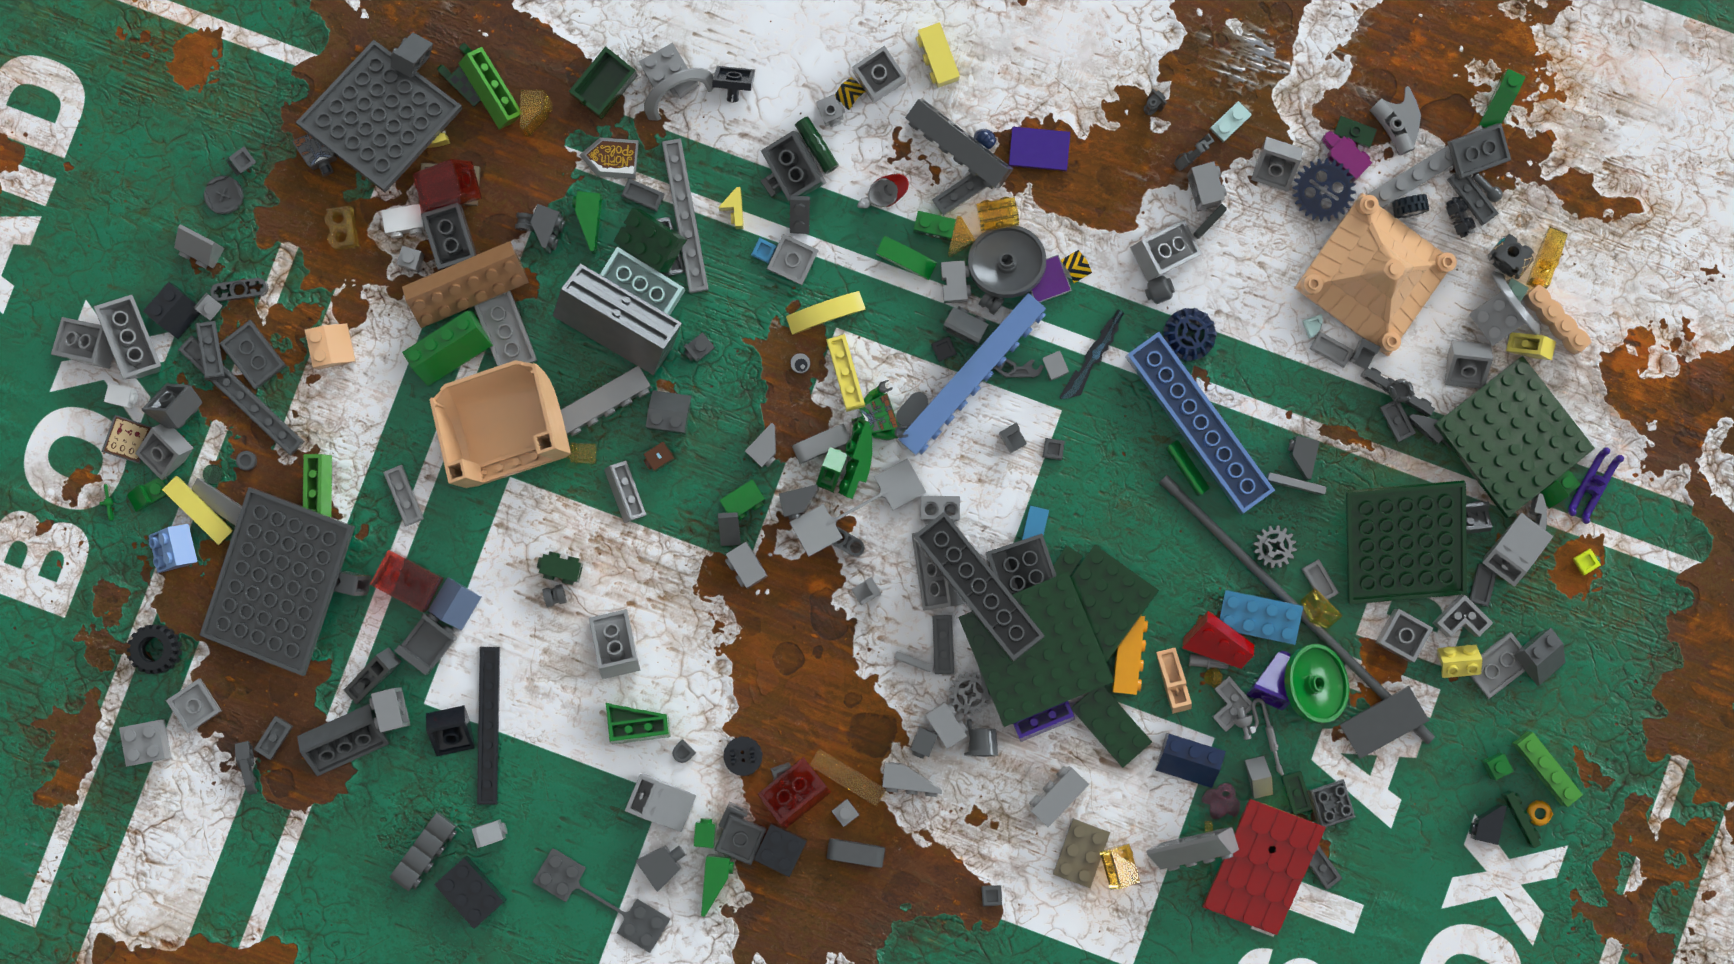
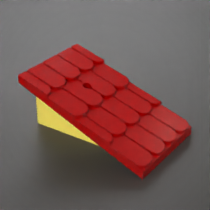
(1260, 883)

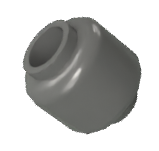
(1160, 289)

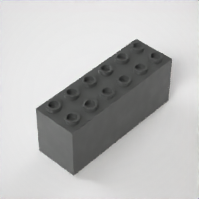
(616, 319)

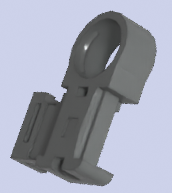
(1191, 156)

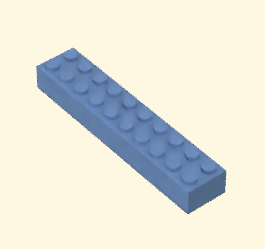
(1199, 423)

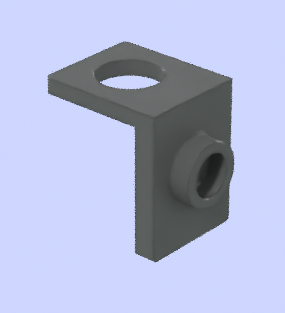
(733, 809)

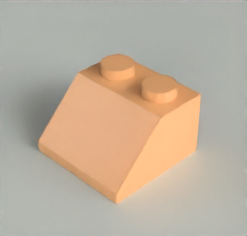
(330, 346)

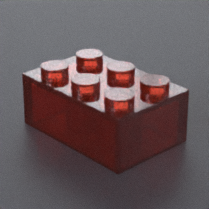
(406, 581)

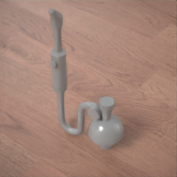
(1244, 721)

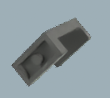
(426, 643)

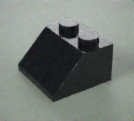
(172, 310)
(450, 730)

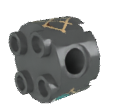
(1509, 265)

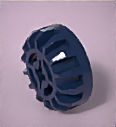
(1196, 349)

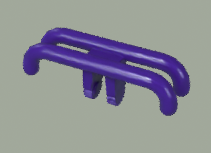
(1594, 484)

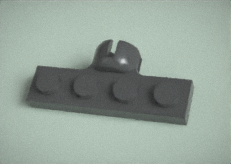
(1398, 390)

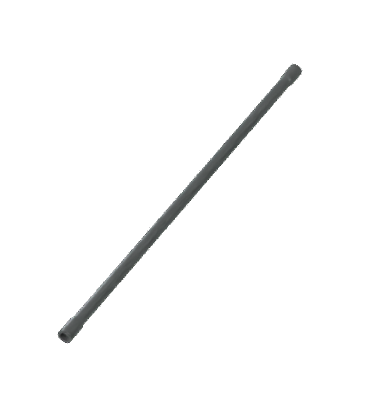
(1168, 484)

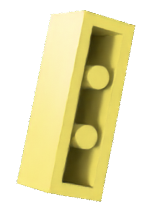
(937, 55)

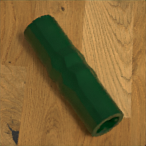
(816, 145)

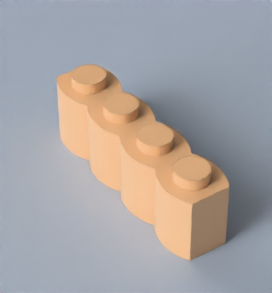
(1559, 323)

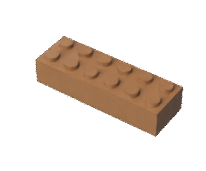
(465, 284)

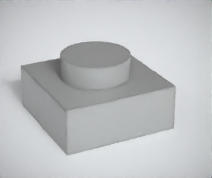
(208, 306)
(845, 812)

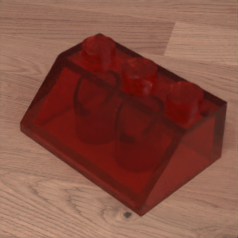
(794, 793)

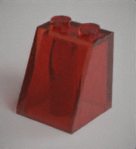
(447, 184)

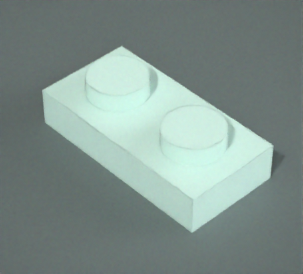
(1230, 121)

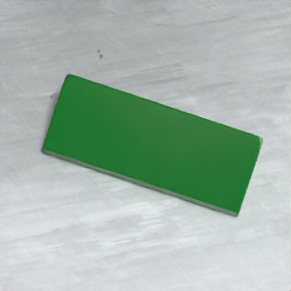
(1187, 468)

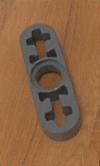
(252, 283)

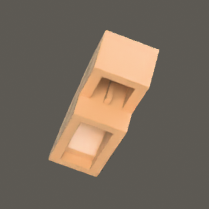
(1174, 680)

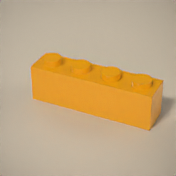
(1128, 660)

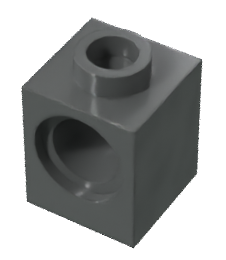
(240, 161)

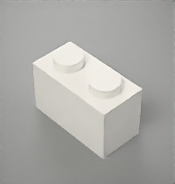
(403, 220)

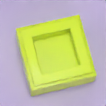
(1586, 562)

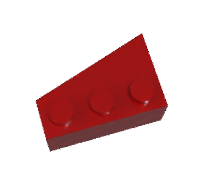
(1218, 641)

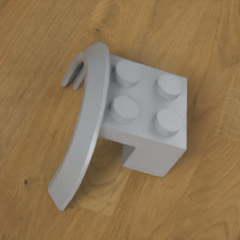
(666, 70)
(1502, 313)

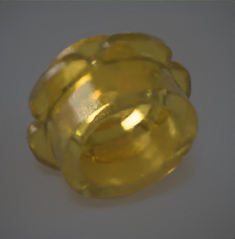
(1213, 677)

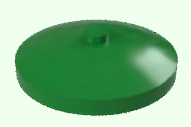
(1316, 683)

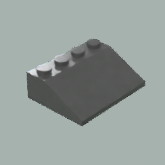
(1022, 563)

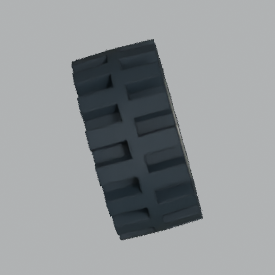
(1410, 206)

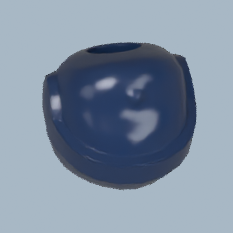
(985, 137)

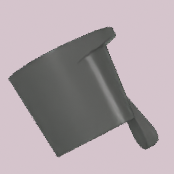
(982, 741)

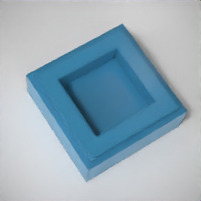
(764, 250)

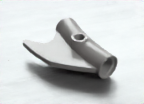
(1405, 115)

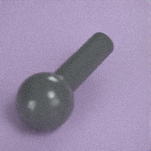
(1493, 193)

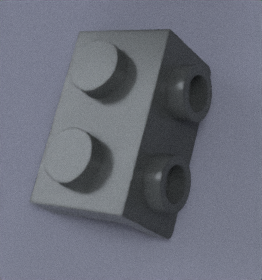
(1478, 517)

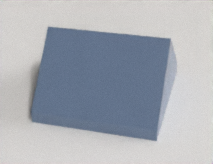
(454, 604)

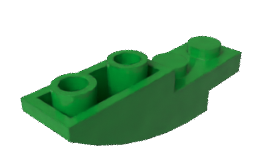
(860, 451)

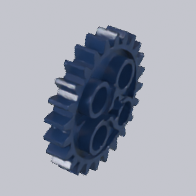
(1334, 174)

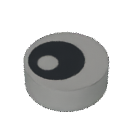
(800, 363)

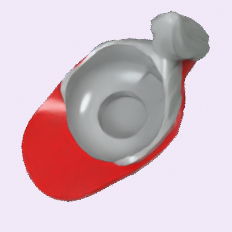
(885, 191)

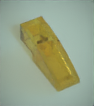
(1547, 258)

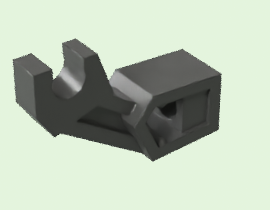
(1019, 372)
(245, 760)

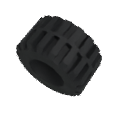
(138, 649)

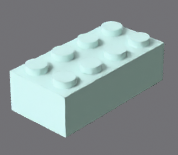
(642, 281)

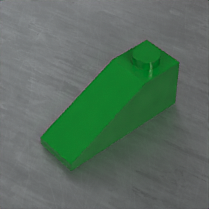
(1502, 98)
(588, 211)
(716, 874)

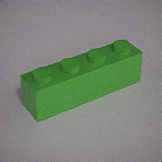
(490, 88)
(317, 483)
(1547, 769)

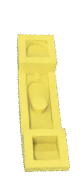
(825, 312)

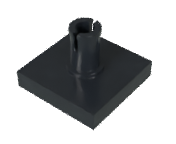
(733, 80)

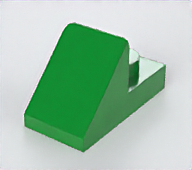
(1560, 489)
(147, 494)

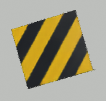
(849, 92)
(1077, 266)

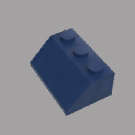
(1190, 760)

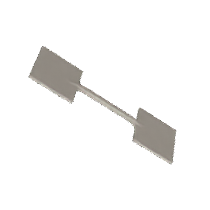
(818, 529)

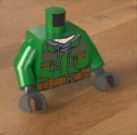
(880, 414)

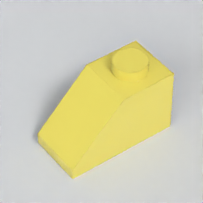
(1531, 345)

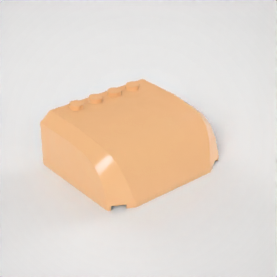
(498, 424)

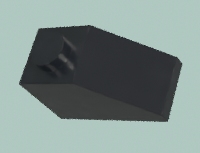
(1488, 825)

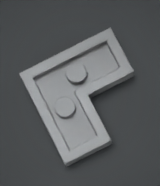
(1234, 698)

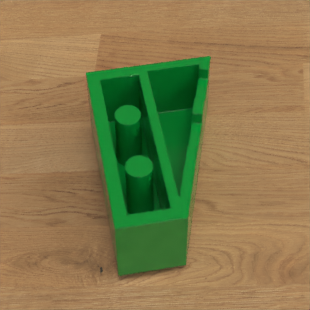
(635, 725)

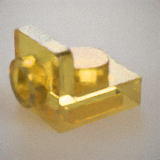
(582, 453)

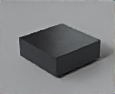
(943, 349)

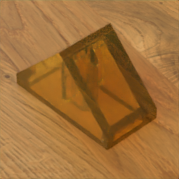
(961, 237)
(1319, 609)

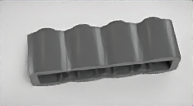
(423, 851)

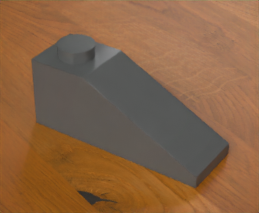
(372, 675)

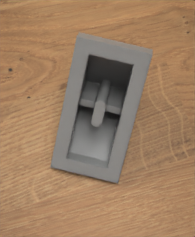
(1259, 777)

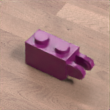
(1345, 152)

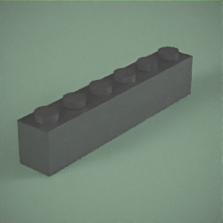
(959, 144)

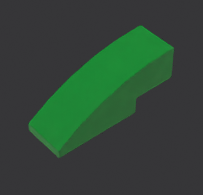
(906, 258)

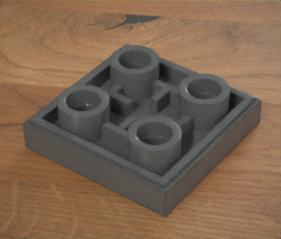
(1331, 803)

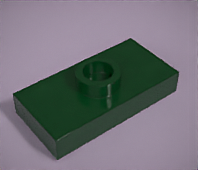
(1358, 132)

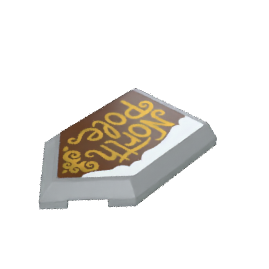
(612, 157)

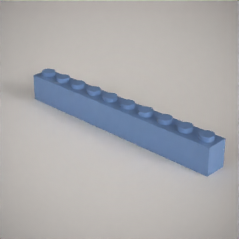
(973, 372)

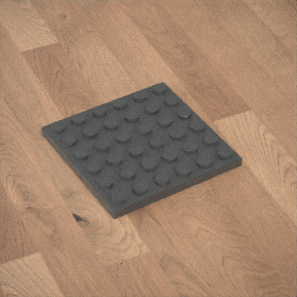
(378, 117)

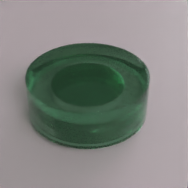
(213, 474)

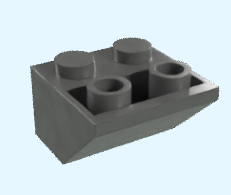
(547, 225)

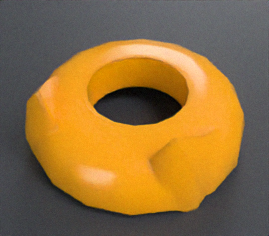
(1539, 804)

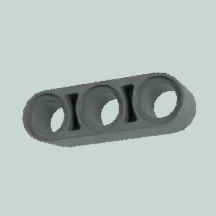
(849, 539)
(855, 852)

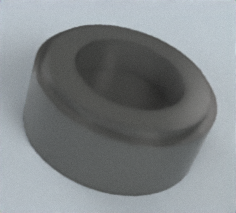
(246, 460)

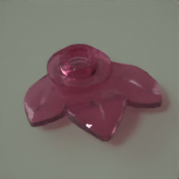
(1222, 804)

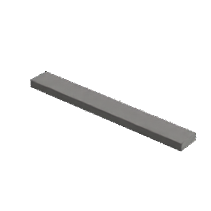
(685, 215)

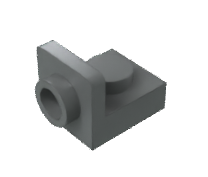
(698, 348)

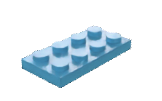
(1261, 616)

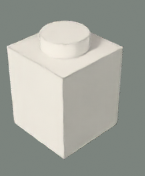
(121, 396)

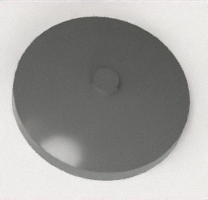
(1007, 261)

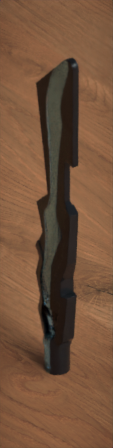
(1094, 355)

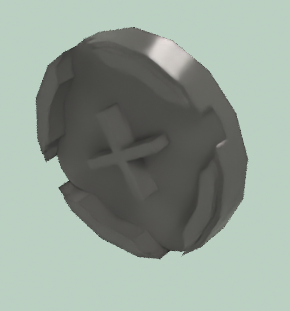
(223, 195)

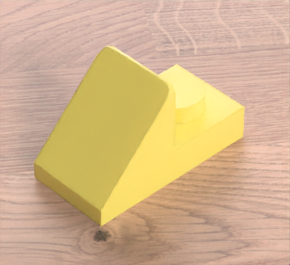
(734, 202)

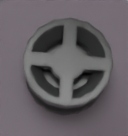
(524, 222)

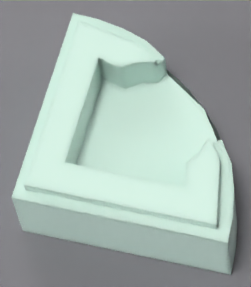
(1313, 325)

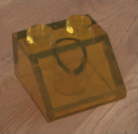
(533, 110)

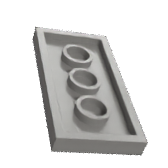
(505, 330)

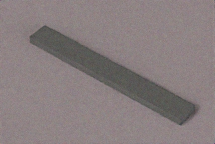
(247, 401)

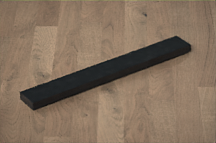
(488, 725)

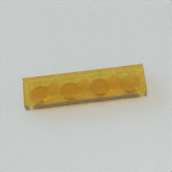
(848, 777)

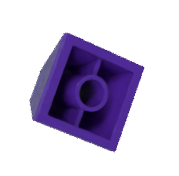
(1271, 683)

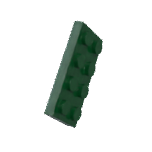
(1111, 725)

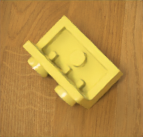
(1460, 661)

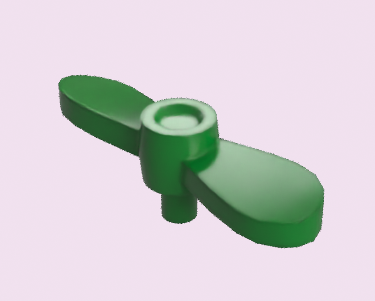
(108, 502)

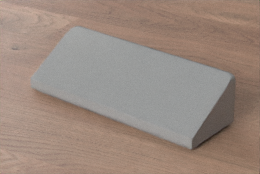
(625, 491)
(217, 501)

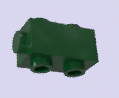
(553, 566)

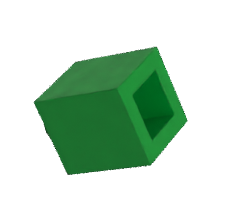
(1497, 766)
(705, 833)

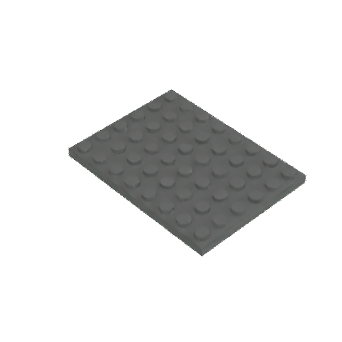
(277, 581)

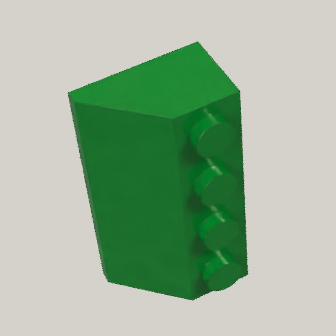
(447, 348)

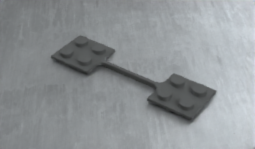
(562, 875)

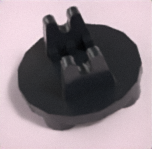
(752, 756)

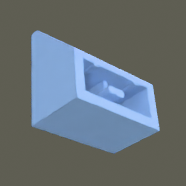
(172, 548)

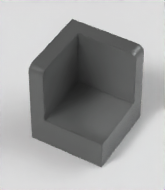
(1364, 353)
(1012, 438)

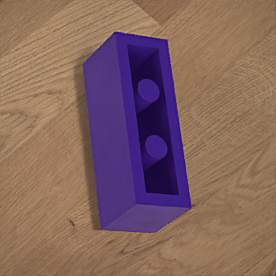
(1044, 721)

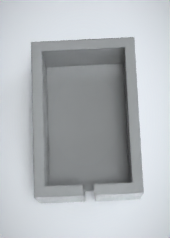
(1058, 795)

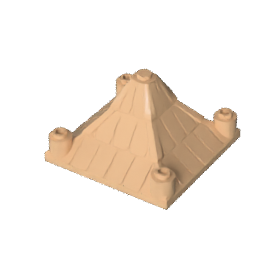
(1375, 274)

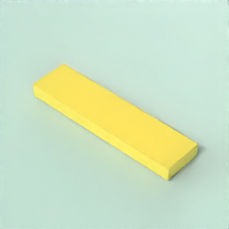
(845, 373)
(197, 510)

